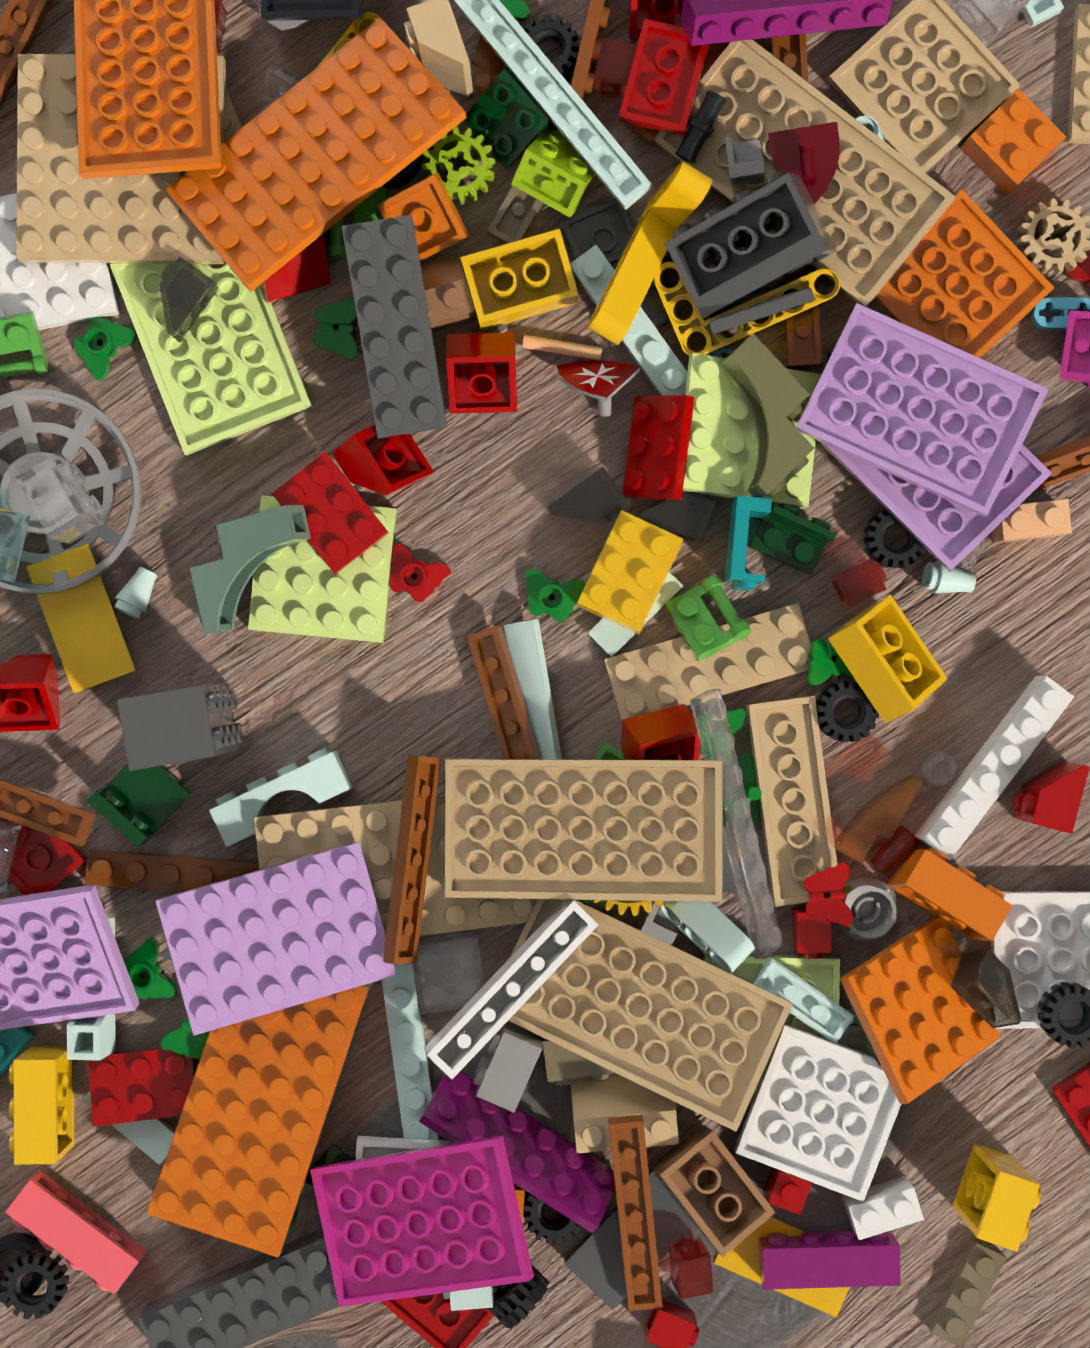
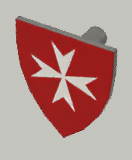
(597, 379)

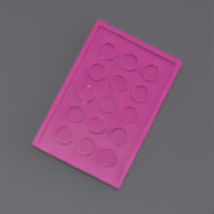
(422, 1222)

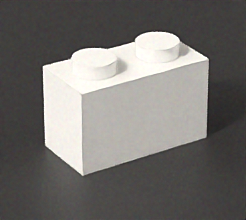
(884, 1208)

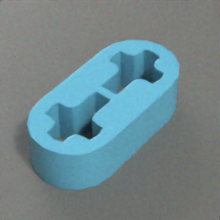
(1057, 305)

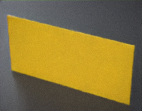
(82, 622)
(745, 1262)

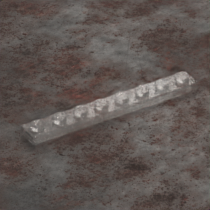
(738, 826)

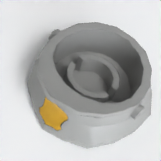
(872, 908)

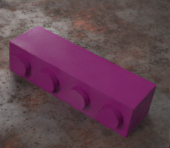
(828, 1260)

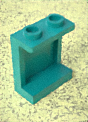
(737, 536)

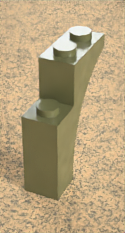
(774, 402)

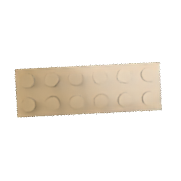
(671, 676)
(793, 795)

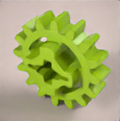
(462, 152)

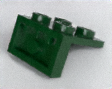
(507, 118)
(792, 538)
(139, 801)

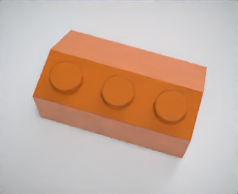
(951, 894)

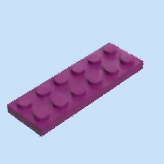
(537, 1156)

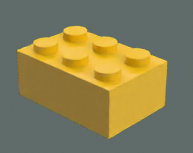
(520, 279)
(630, 572)
(888, 659)
(42, 1105)
(996, 1197)

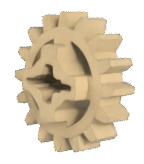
(1049, 225)

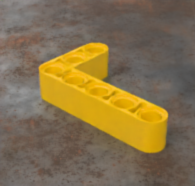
(646, 250)
(684, 328)

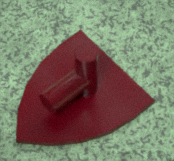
(809, 154)

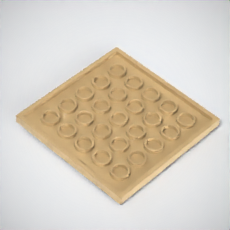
(93, 218)

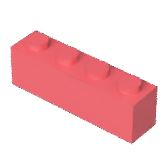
(75, 1232)

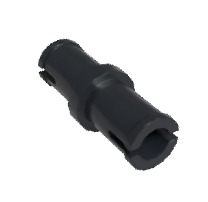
(701, 127)

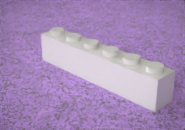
(994, 766)
(510, 987)

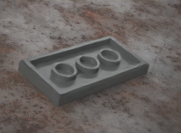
(610, 229)
(600, 1256)

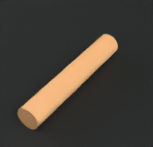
(562, 347)

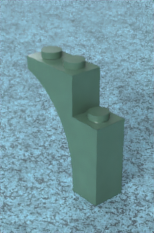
(245, 547)

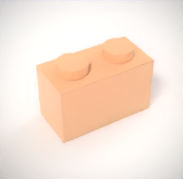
(1035, 521)

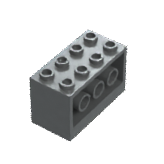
(772, 253)
(179, 725)

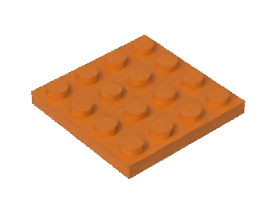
(964, 281)
(912, 1011)

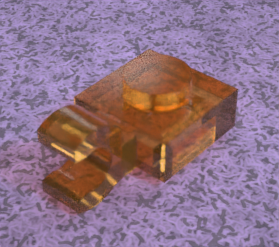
(488, 65)

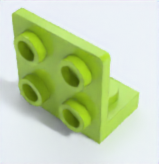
(553, 172)

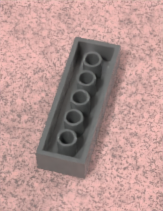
(394, 326)
(246, 1300)

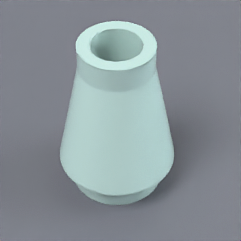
(940, 580)
(136, 593)

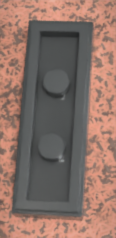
(762, 310)

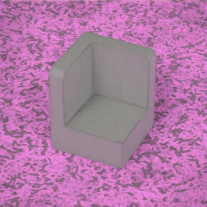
(745, 162)
(658, 925)

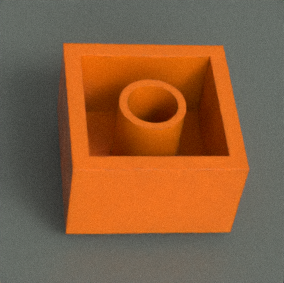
(1012, 142)

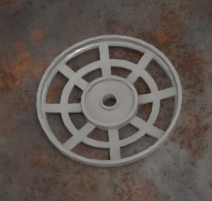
(14, 499)

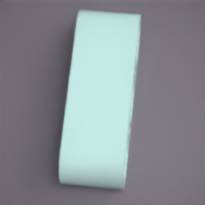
(710, 932)

